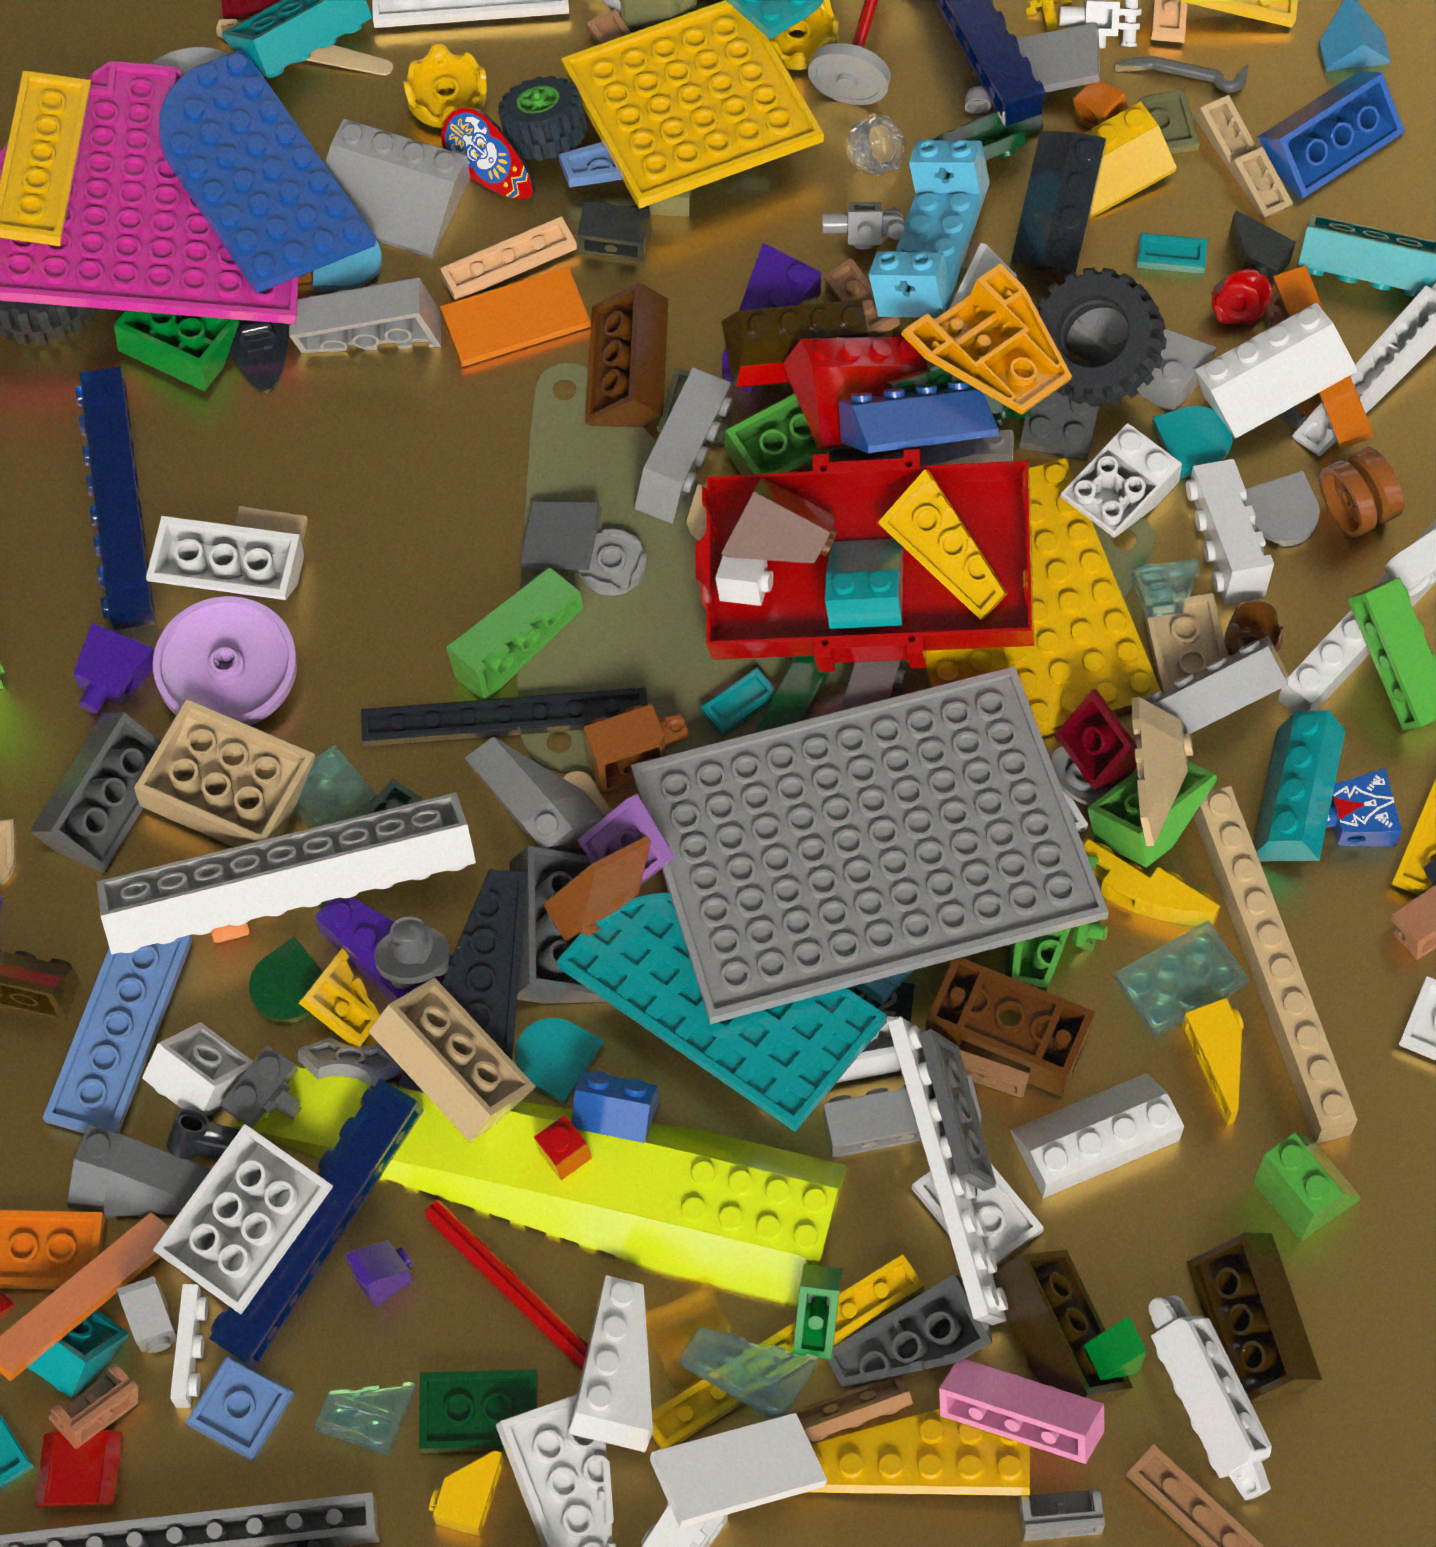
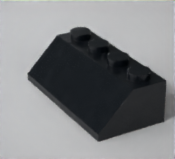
(1059, 202)

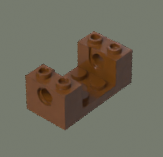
(1045, 1039)

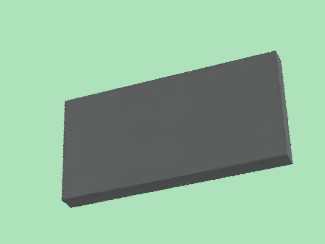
(957, 1110)

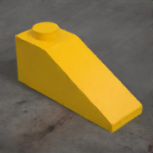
(1216, 1043)

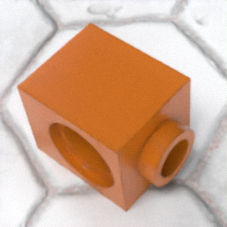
(1098, 103)

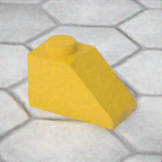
(468, 1495)

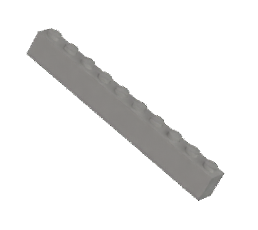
(326, 1520)

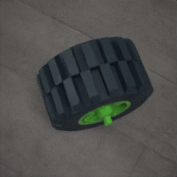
(543, 117)

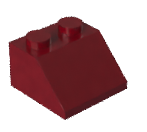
(1098, 743)

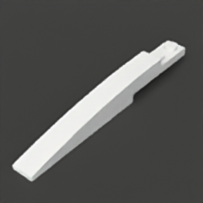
(1381, 366)

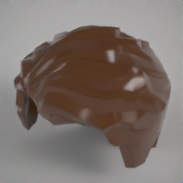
(1252, 622)

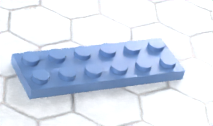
(116, 1037)

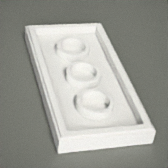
(737, 1469)

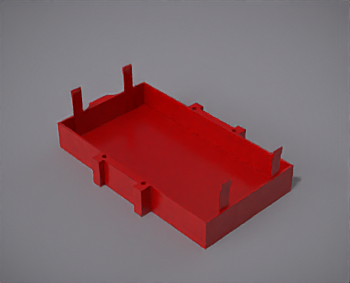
(793, 617)

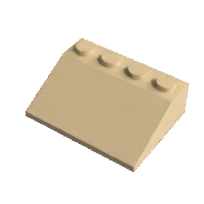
(224, 777)

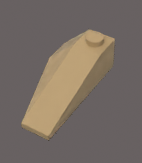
(1160, 763)

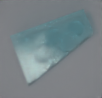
(749, 1372)

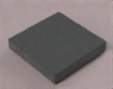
(561, 535)

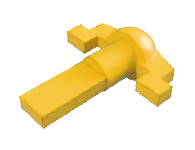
(1049, 11)

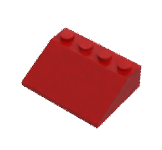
(834, 368)

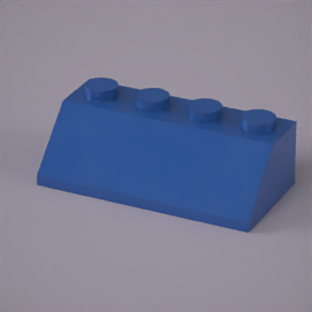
(1333, 132)
(915, 417)

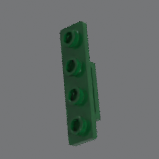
(995, 137)

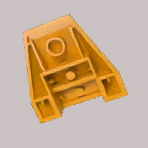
(994, 343)

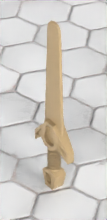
(333, 55)

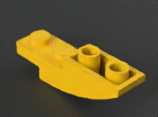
(1159, 897)

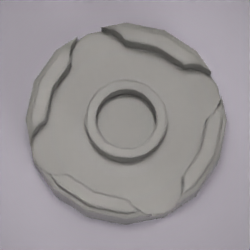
(615, 564)

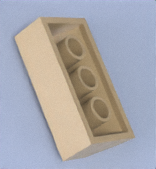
(451, 1058)

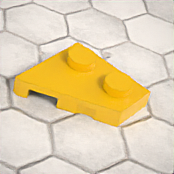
(341, 1001)

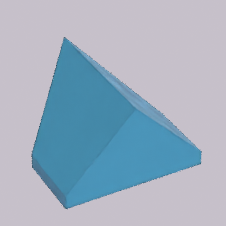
(1353, 40)

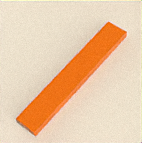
(1340, 399)
(80, 1296)

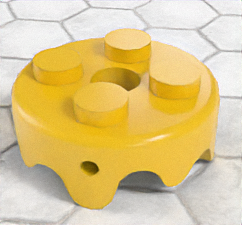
(820, 30)
(441, 71)

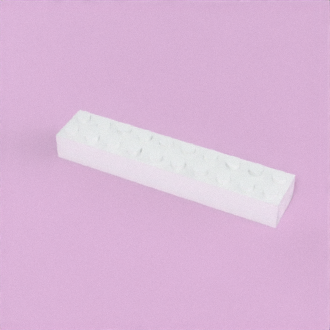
(284, 873)

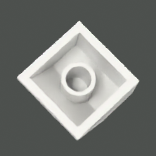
(196, 1069)

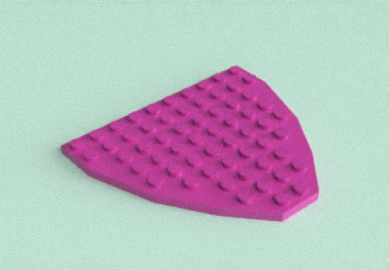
(131, 225)

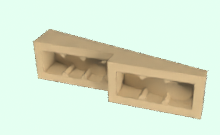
(1242, 157)

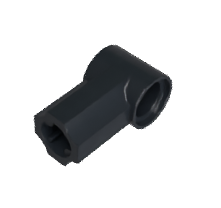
(195, 1134)

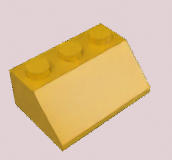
(1133, 156)

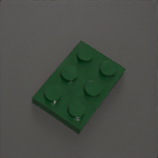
(464, 1406)

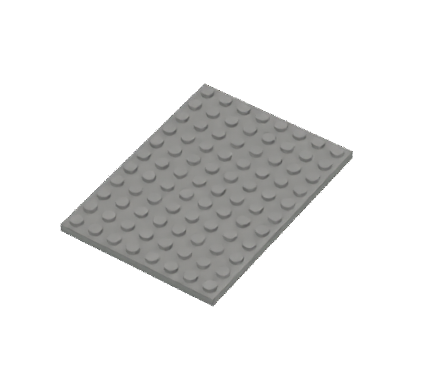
(867, 844)

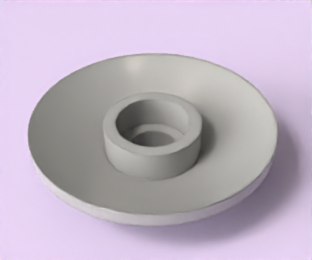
(1072, 780)

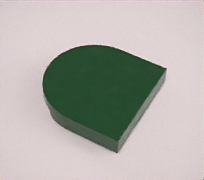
(282, 982)

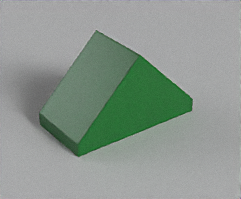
(1117, 1351)

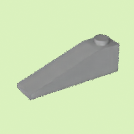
(539, 801)

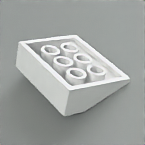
(242, 1218)

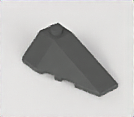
(129, 1177)
(917, 1336)

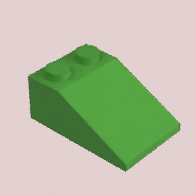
(1118, 821)

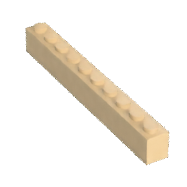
(1274, 967)

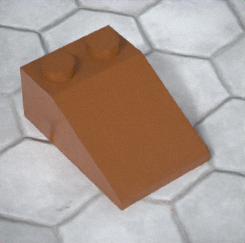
(599, 890)

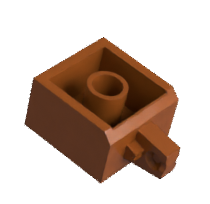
(627, 740)

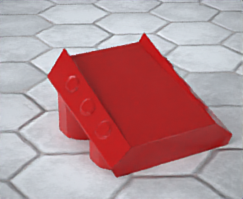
(79, 1477)

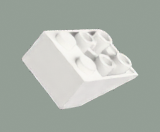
(1123, 481)

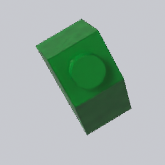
(817, 1311)

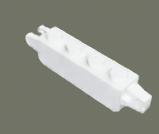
(1211, 1395)

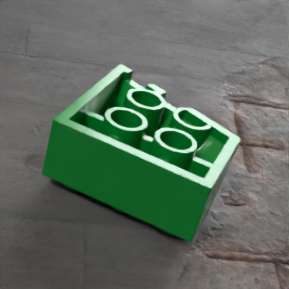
(177, 344)

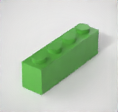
(1398, 651)

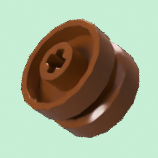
(1361, 491)

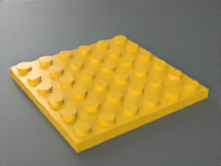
(691, 102)

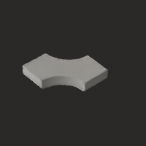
(338, 1059)

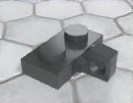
(263, 1089)

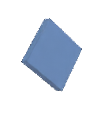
(240, 1408)

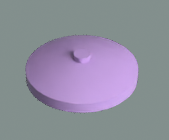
(226, 658)

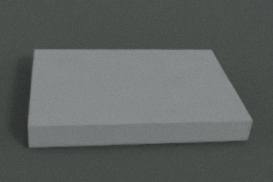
(1064, 56)

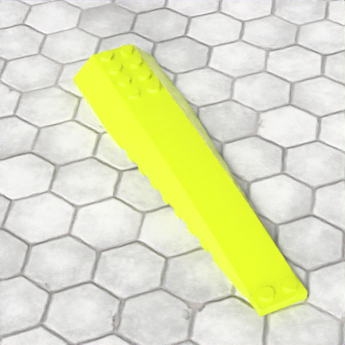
(673, 1205)

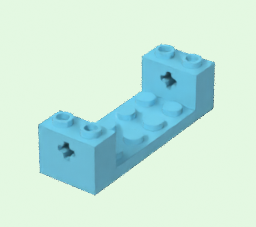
(925, 267)

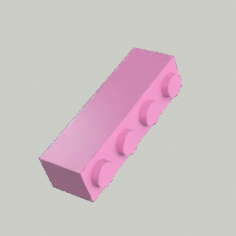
(1022, 1410)

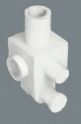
(1106, 16)

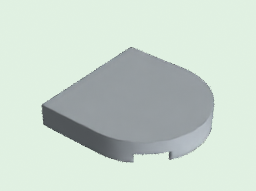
(1284, 509)

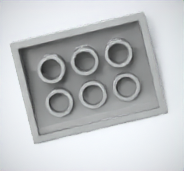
(398, 184)

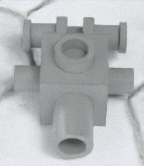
(865, 224)

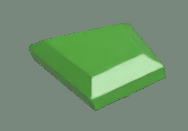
(1086, 935)

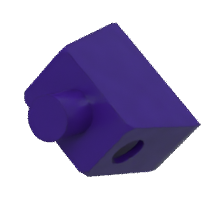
(111, 668)

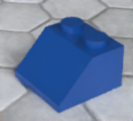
(614, 1106)

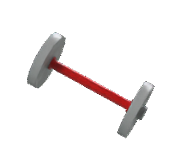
(849, 70)

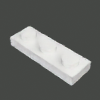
(188, 1346)

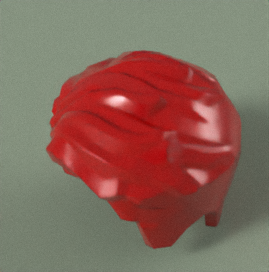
(1241, 297)

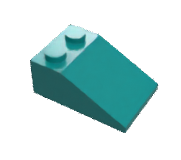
(864, 584)

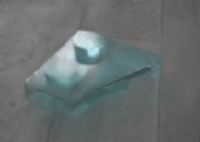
(1165, 586)
(366, 1416)

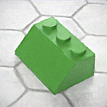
(772, 440)

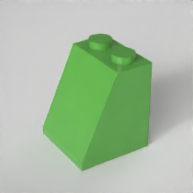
(1303, 1185)

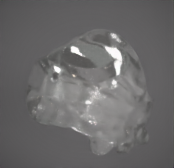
(875, 145)

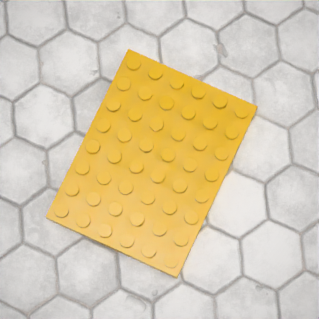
(1079, 619)

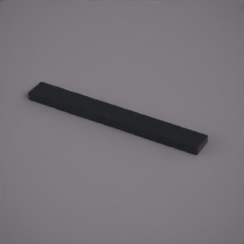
(494, 716)

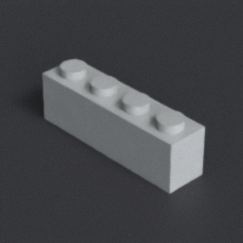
(873, 1121)

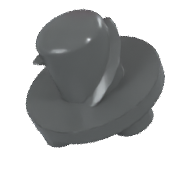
(412, 953)

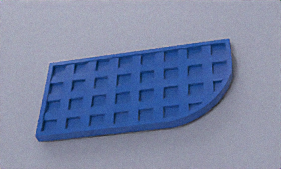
(256, 174)

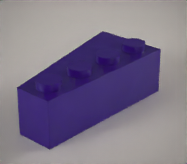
(777, 282)
(358, 931)

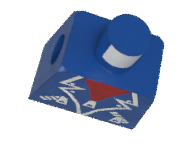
(1364, 812)

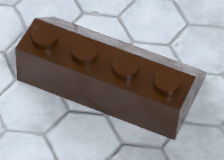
(627, 358)

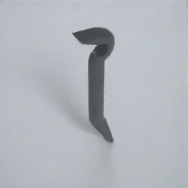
(1184, 69)

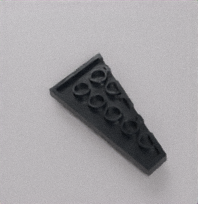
(487, 960)

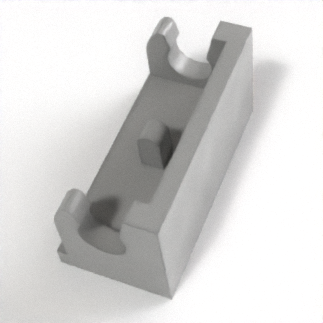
(1061, 1515)

